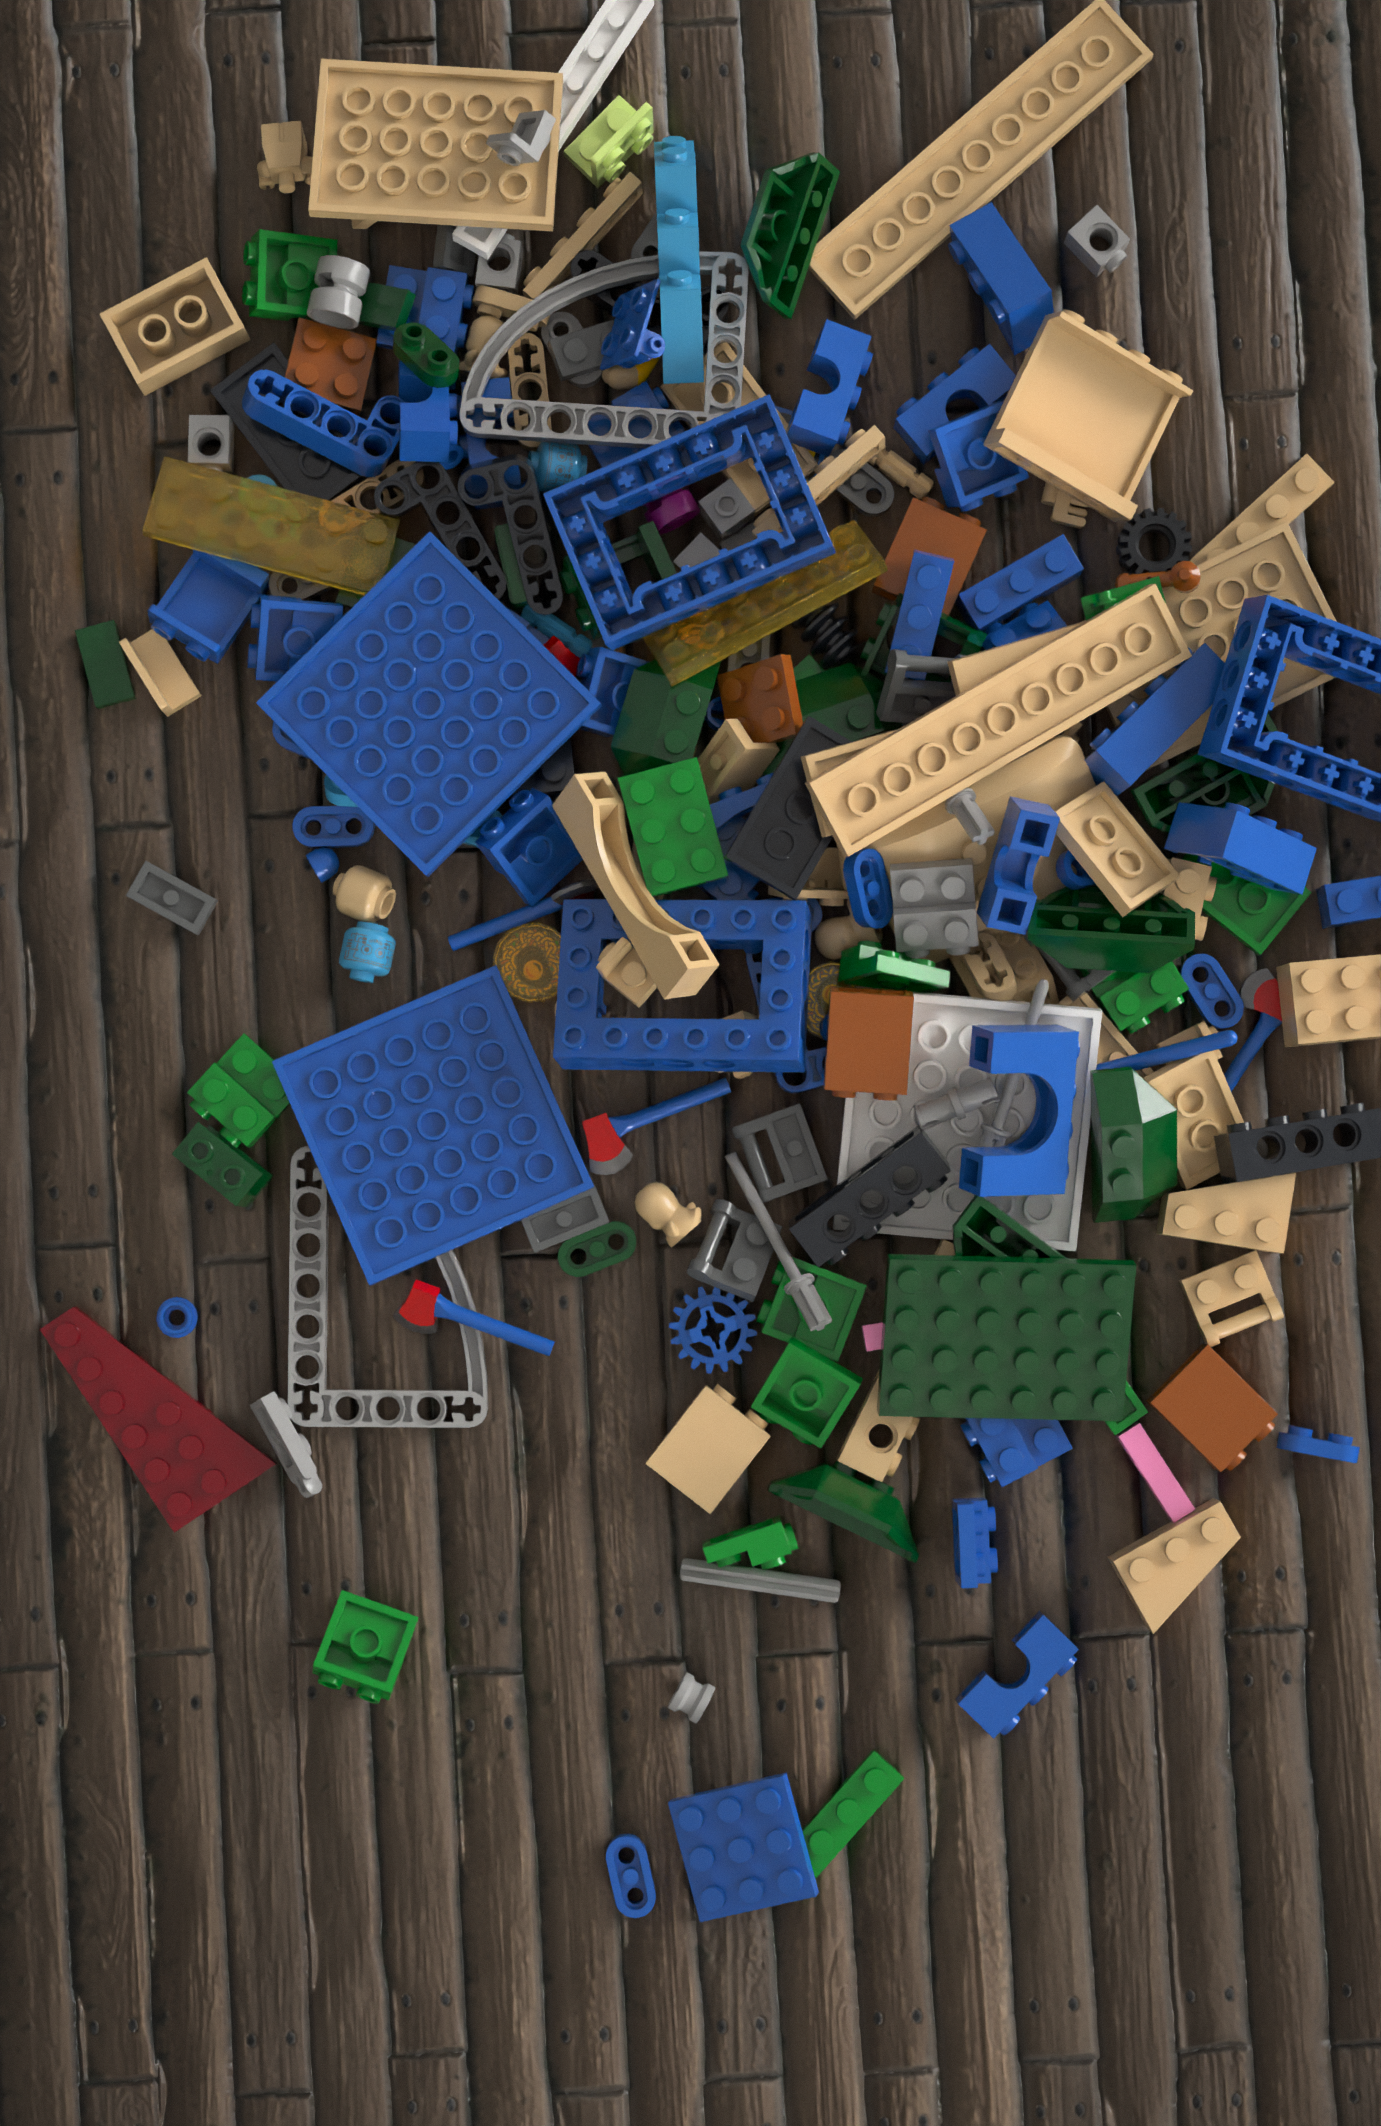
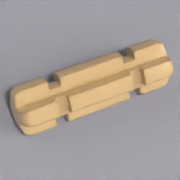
(902, 473)

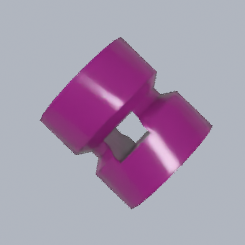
(671, 510)

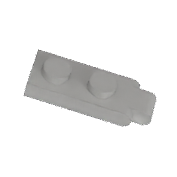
(289, 1446)

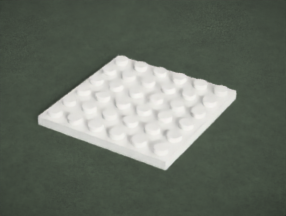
(941, 1062)

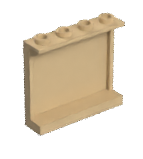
(1085, 414)

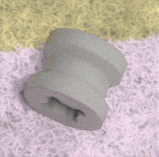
(691, 1697)

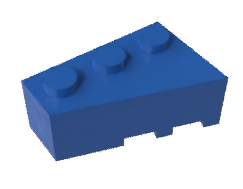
(1002, 275)
(1242, 844)

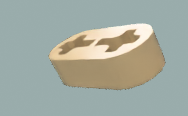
(996, 965)

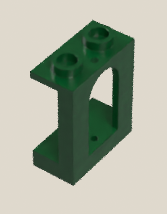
(644, 543)
(877, 650)
(222, 1165)

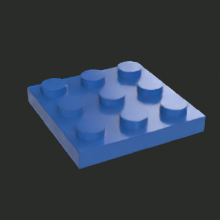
(743, 1847)

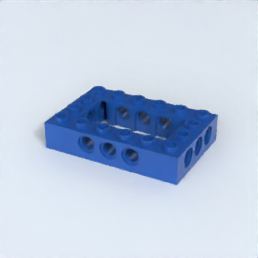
(668, 466)
(1234, 736)
(664, 1044)

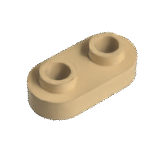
(501, 303)

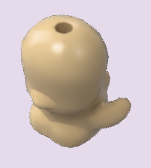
(479, 334)
(842, 933)
(662, 1211)

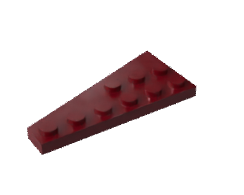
(166, 1435)

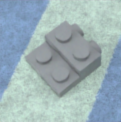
(934, 907)

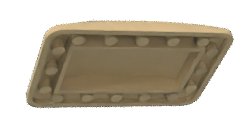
(1047, 775)

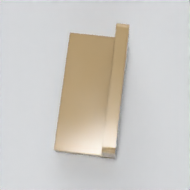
(161, 671)
(733, 760)

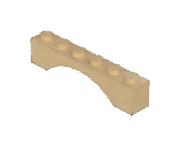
(596, 824)

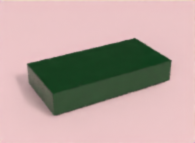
(385, 306)
(510, 568)
(105, 664)

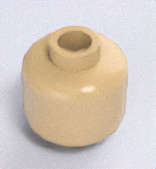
(364, 894)

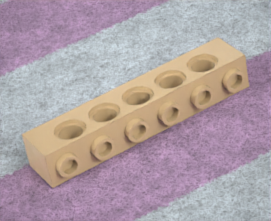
(857, 1449)

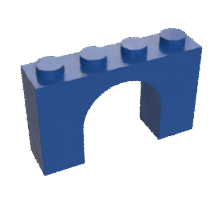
(1040, 1156)

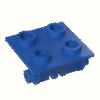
(629, 339)

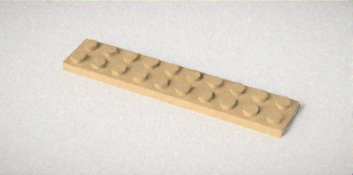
(978, 157)
(998, 720)

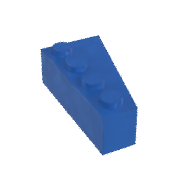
(1156, 722)

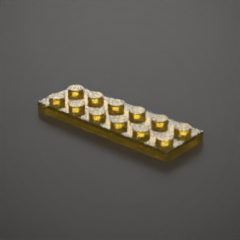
(270, 527)
(739, 622)

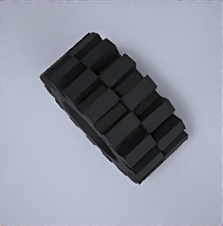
(1157, 522)

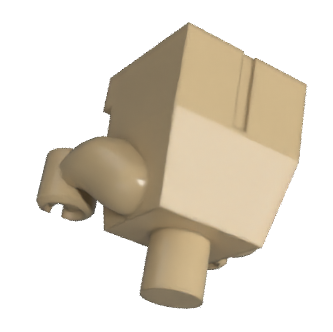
(285, 156)

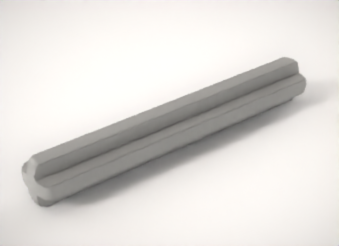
(760, 1580)

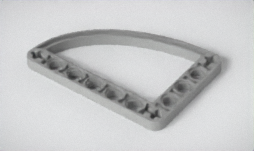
(619, 416)
(317, 1345)

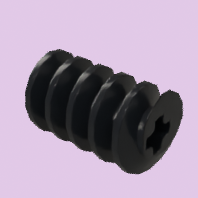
(828, 635)

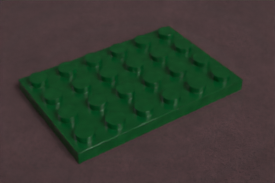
(1005, 1337)

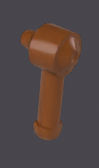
(1183, 577)

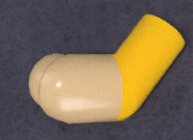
(623, 378)

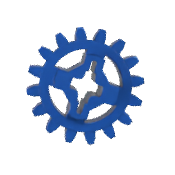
(694, 1334)

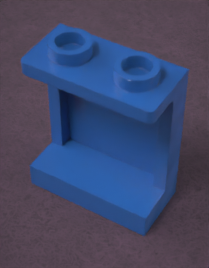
(208, 604)

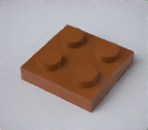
(331, 363)
(763, 699)

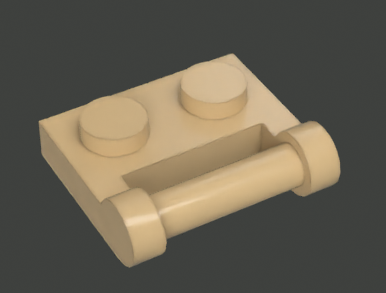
(1227, 1285)

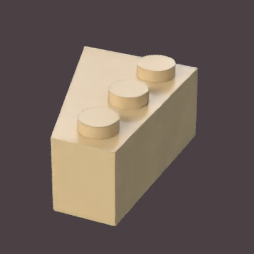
(1235, 1214)
(1173, 1560)

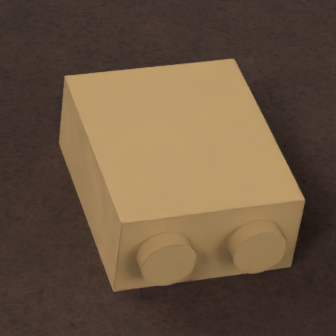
(709, 1447)

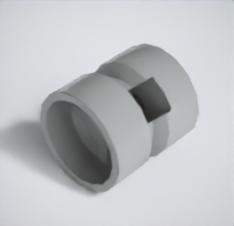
(340, 285)

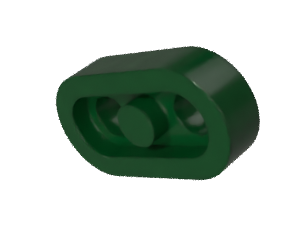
(422, 352)
(597, 1249)

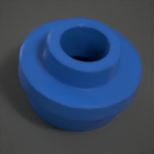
(164, 1317)

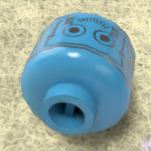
(557, 464)
(367, 951)

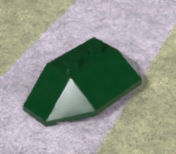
(787, 227)
(842, 702)
(661, 720)
(1200, 783)
(1089, 933)
(1129, 1144)
(991, 1232)
(851, 1504)

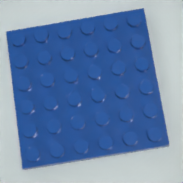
(429, 704)
(432, 1125)

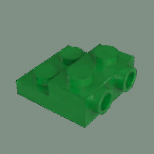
(282, 273)
(877, 968)
(1131, 996)
(241, 1093)
(784, 1320)
(806, 1393)
(764, 1541)
(364, 1647)

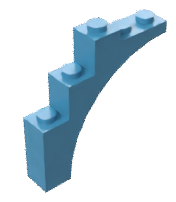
(679, 260)

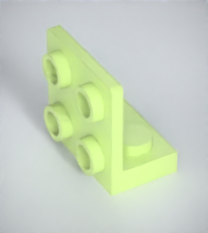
(611, 140)

